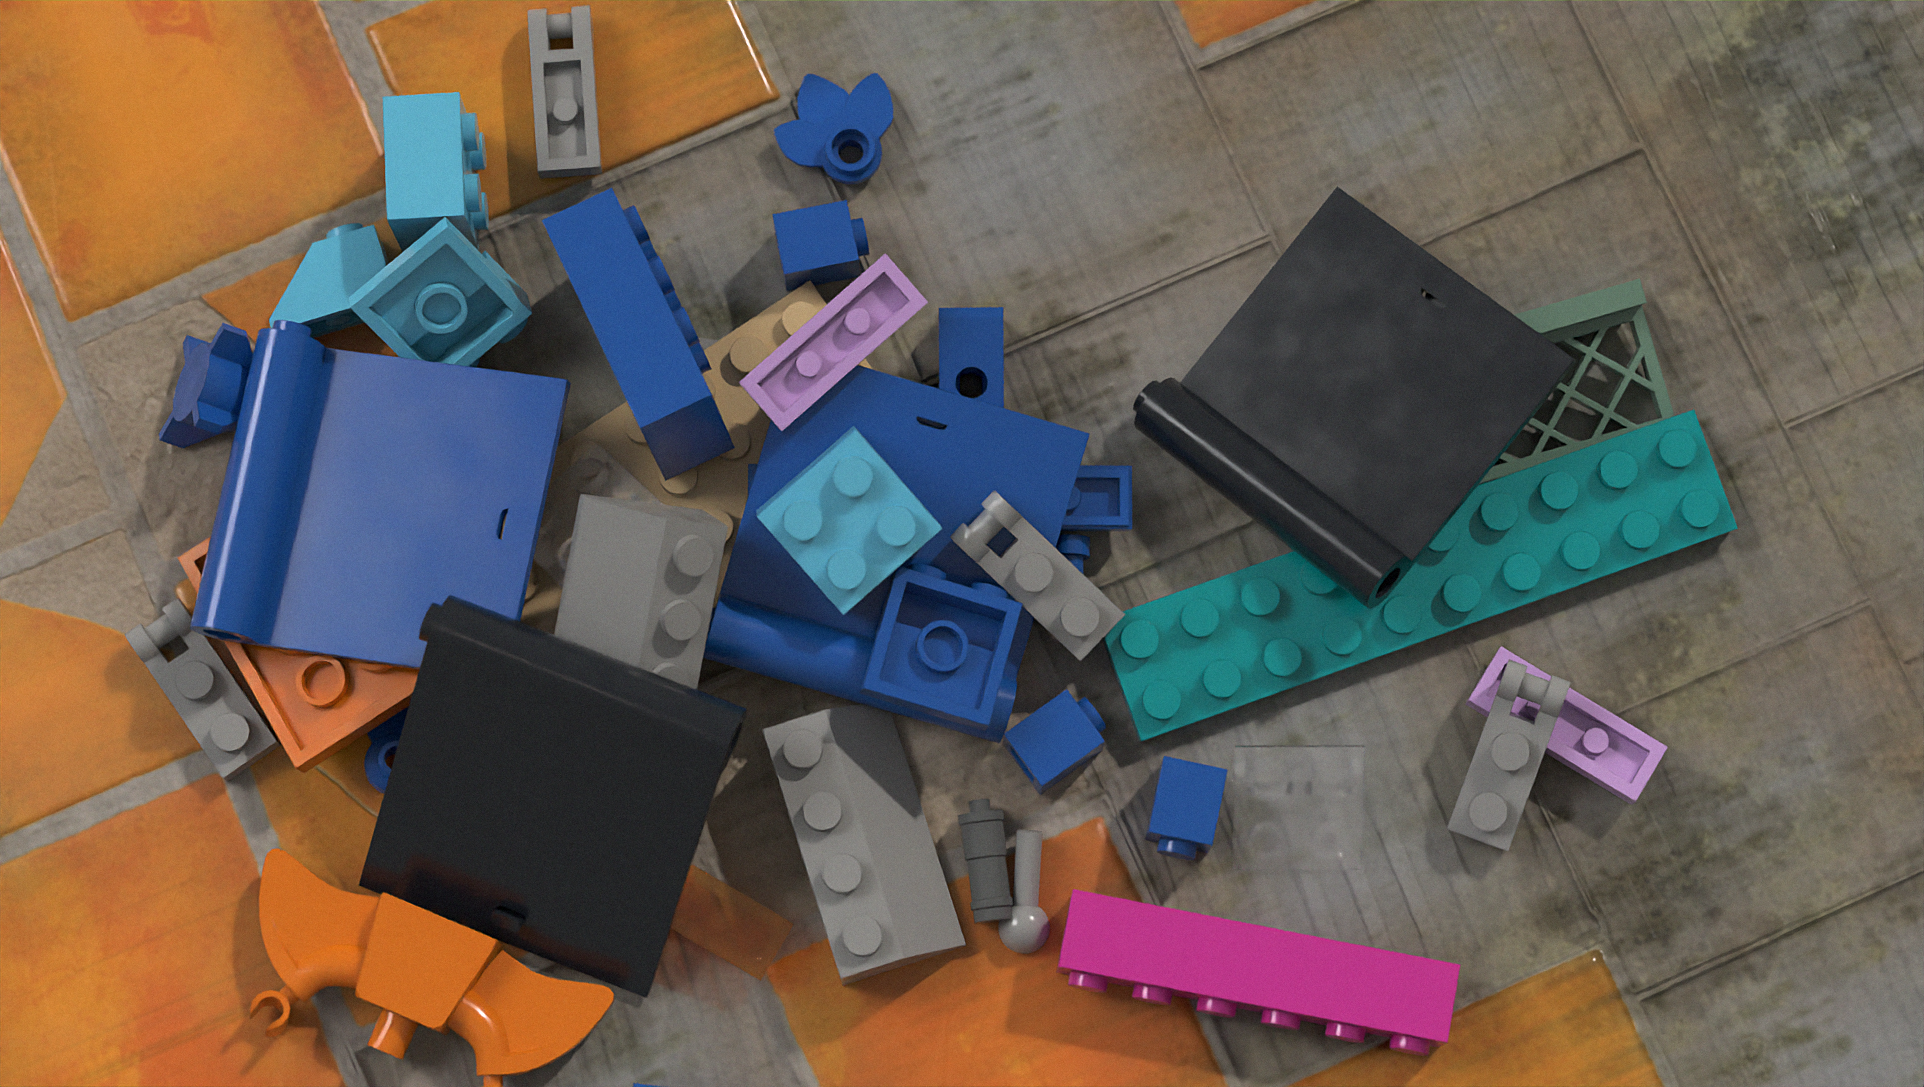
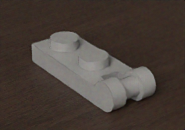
(564, 94)
(1039, 577)
(204, 692)
(1507, 758)

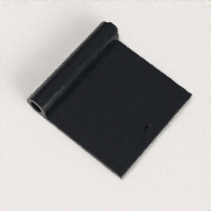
(1353, 401)
(548, 793)

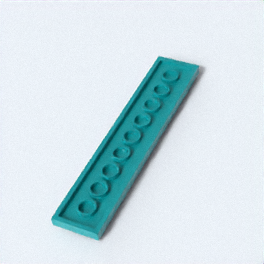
(1497, 552)

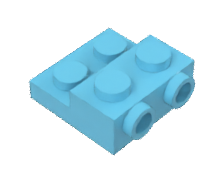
(442, 300)

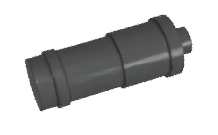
(986, 862)

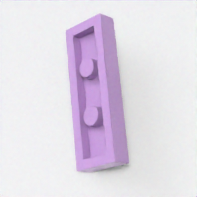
(833, 342)
(1584, 734)

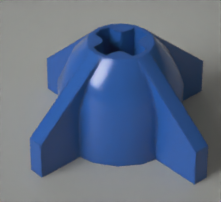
(209, 387)

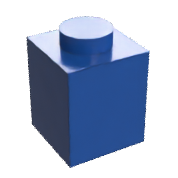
(819, 244)
(1055, 740)
(1185, 807)

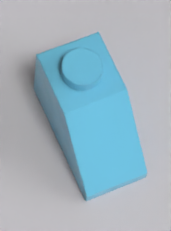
(328, 278)

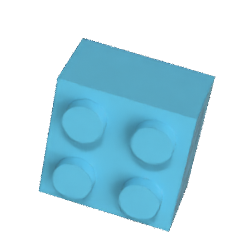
(432, 166)
(848, 520)

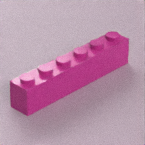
(1258, 970)

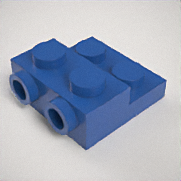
(941, 646)

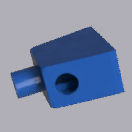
(972, 345)

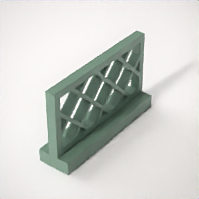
(1579, 317)

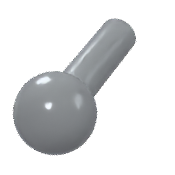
(1029, 923)

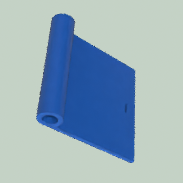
(371, 496)
(779, 619)

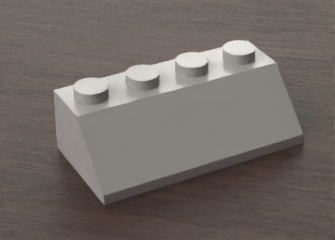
(642, 583)
(863, 840)

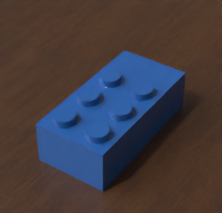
(641, 330)

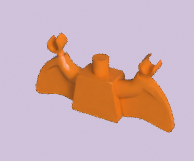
(417, 973)

